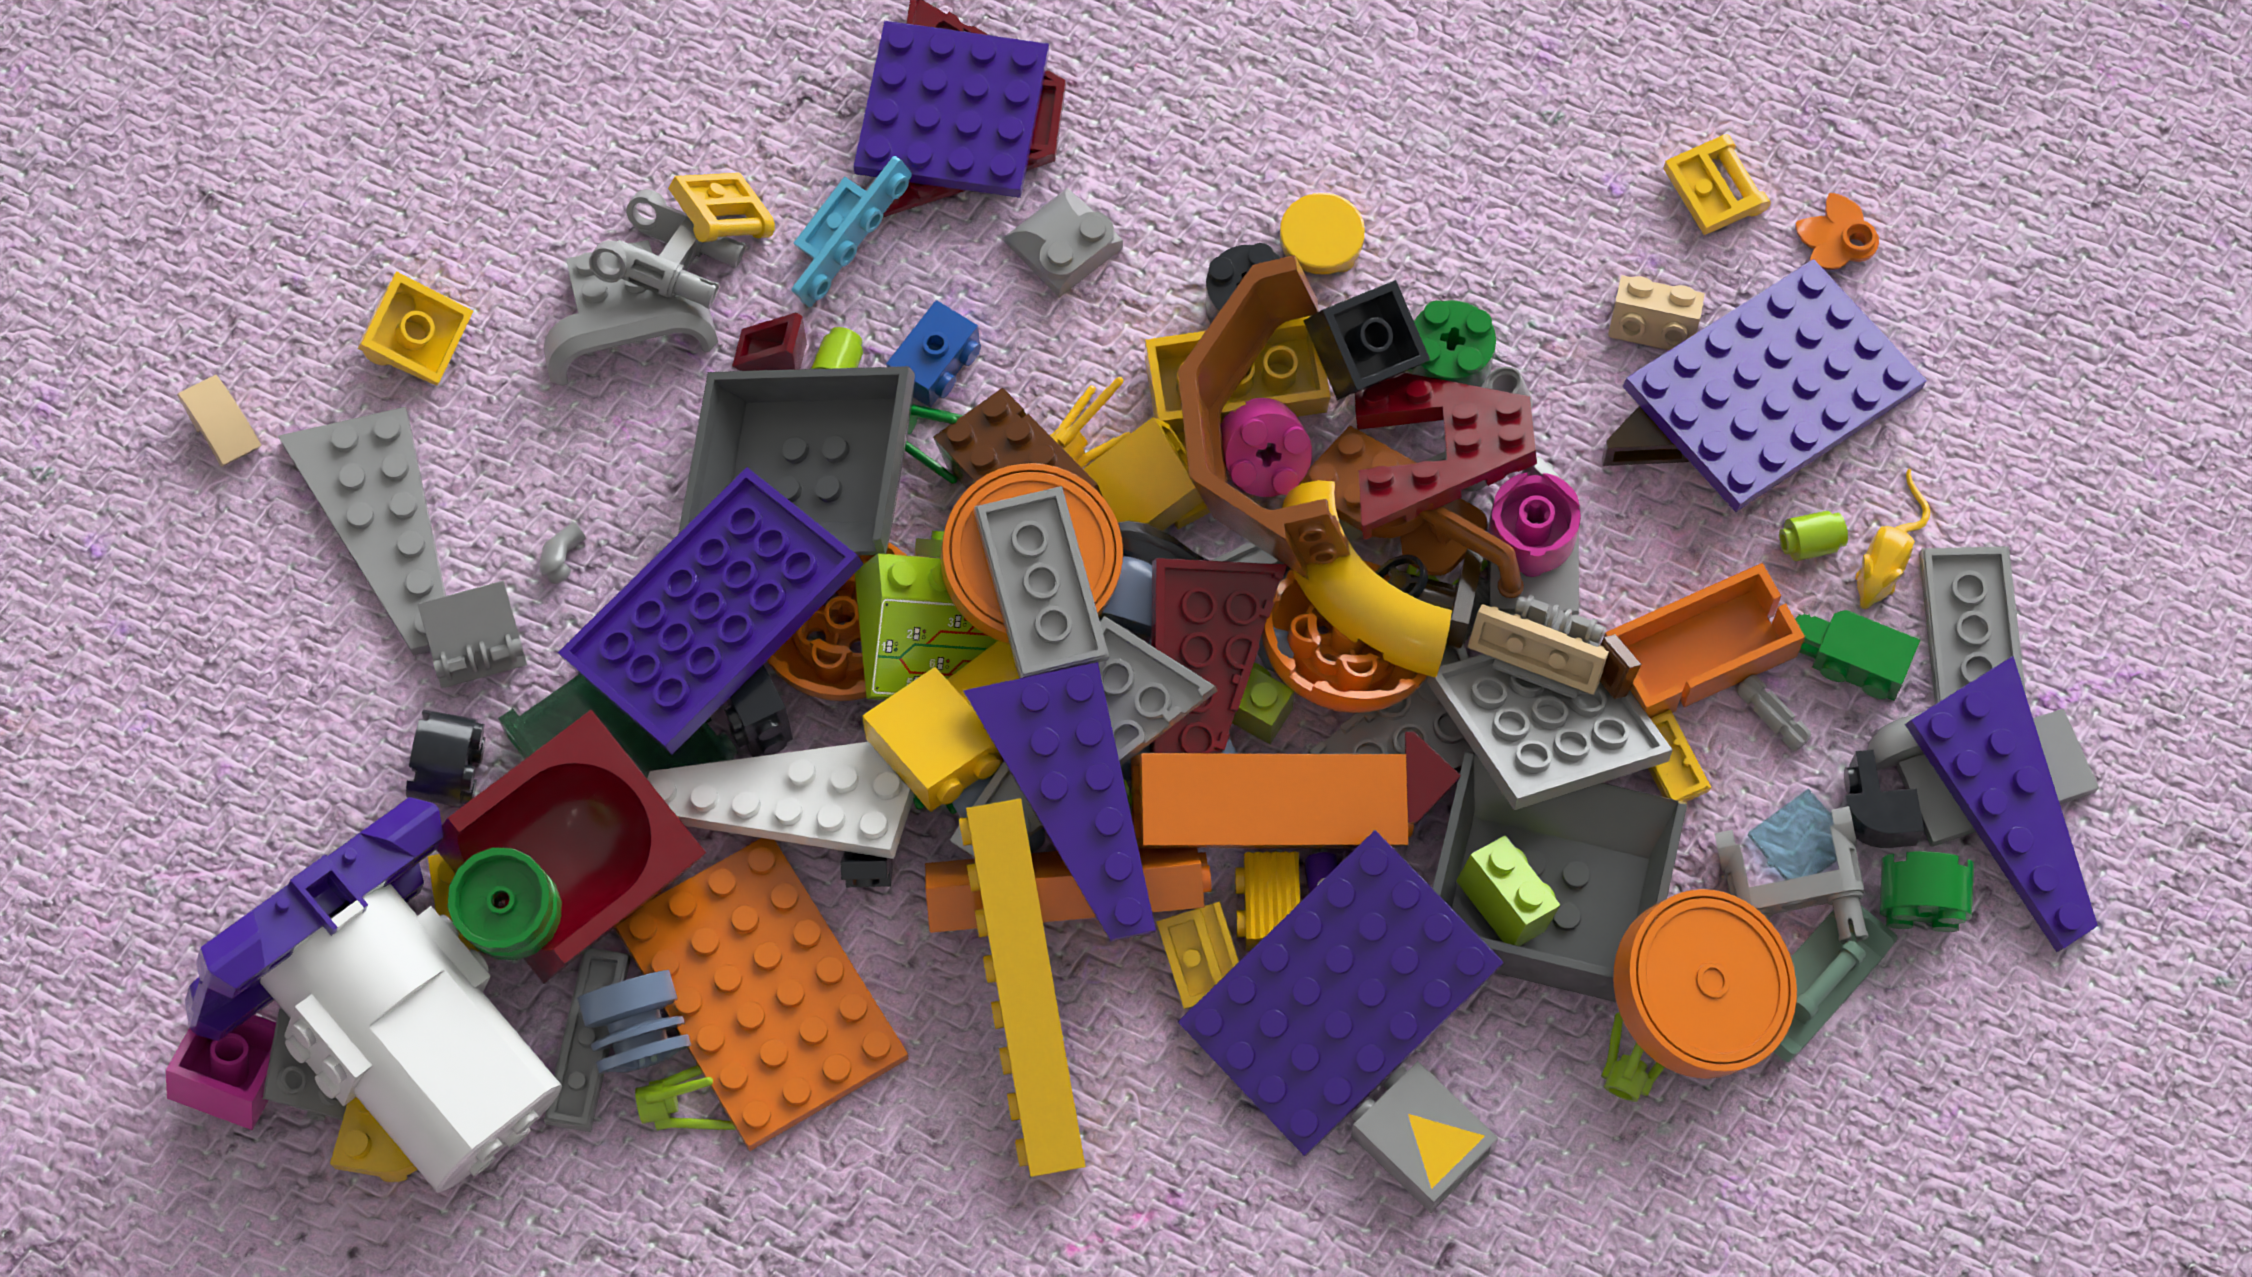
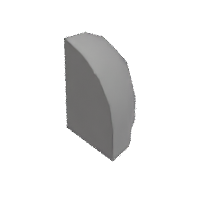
(1894, 743)

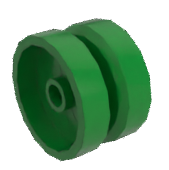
(483, 887)

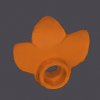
(1832, 234)

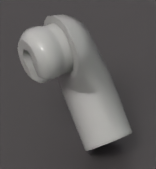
(555, 552)

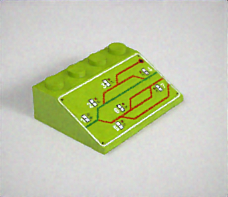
(910, 624)

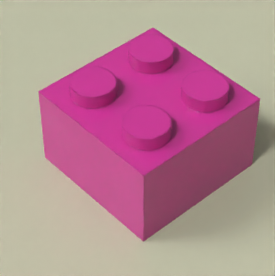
(224, 1075)

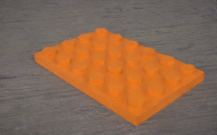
(762, 991)

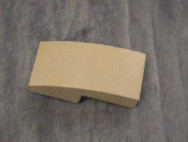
(219, 420)

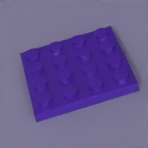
(953, 108)

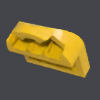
(367, 1147)

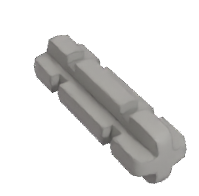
(1774, 712)

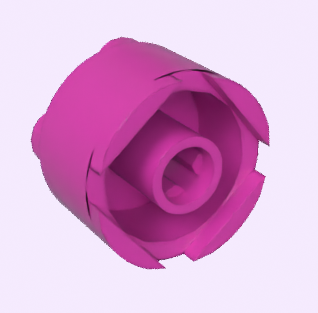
(1275, 468)
(1530, 500)

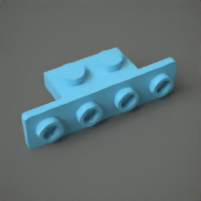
(842, 225)

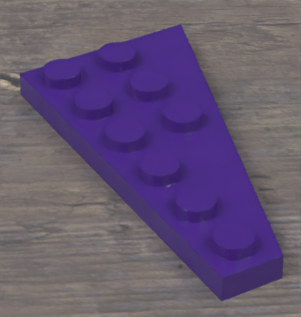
(1998, 775)

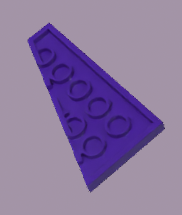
(1067, 765)

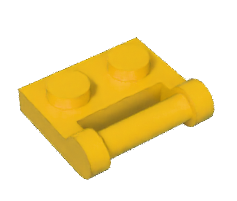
(1705, 189)
(721, 195)

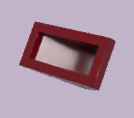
(772, 345)
(1427, 777)

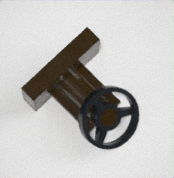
(1453, 597)

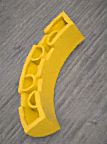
(1368, 606)

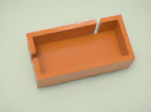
(1709, 641)

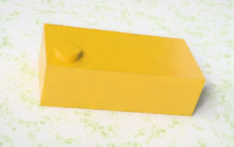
(1283, 371)

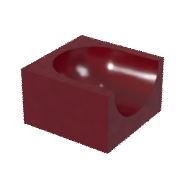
(589, 827)

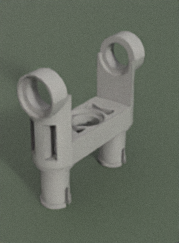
(668, 271)
(1838, 888)

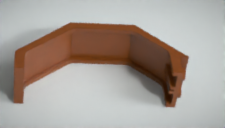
(1209, 376)

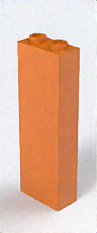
(1268, 800)
(1172, 878)

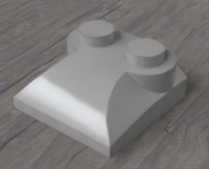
(1064, 241)

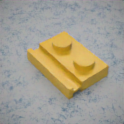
(1198, 950)

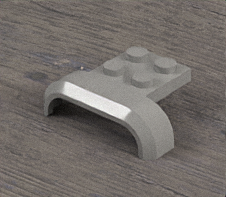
(618, 316)

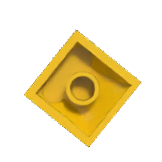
(414, 329)

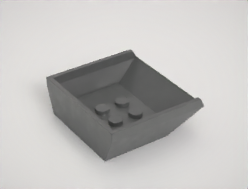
(814, 436)
(1599, 851)

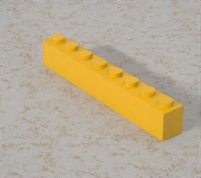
(1024, 986)

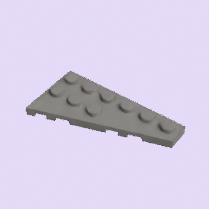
(376, 501)
(1143, 697)

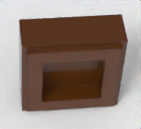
(1619, 667)

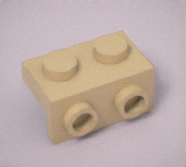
(1655, 313)

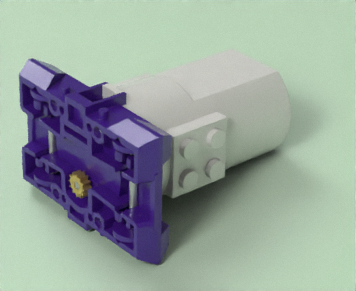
(381, 1000)

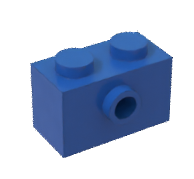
(937, 351)

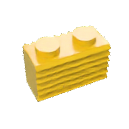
(1269, 891)

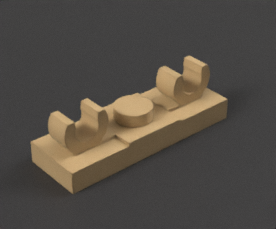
(1538, 649)

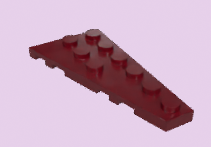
(1211, 624)

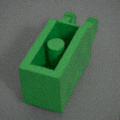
(1858, 652)

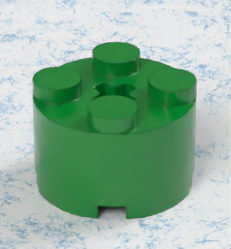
(1457, 342)
(1927, 890)

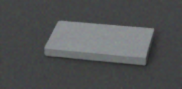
(1041, 582)
(1968, 614)
(1944, 818)

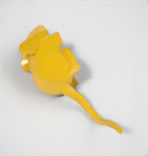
(1888, 555)

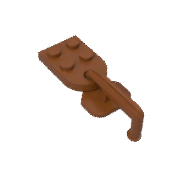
(1434, 536)

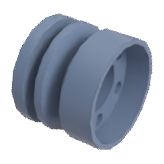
(634, 1022)

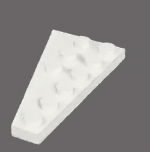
(807, 797)

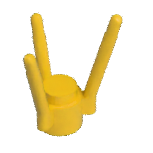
(1070, 437)

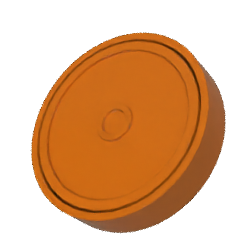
(963, 555)
(1705, 984)

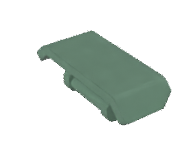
(1829, 974)

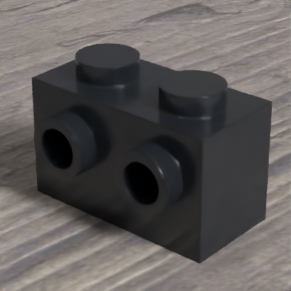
(758, 716)

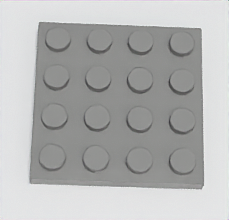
(1542, 740)

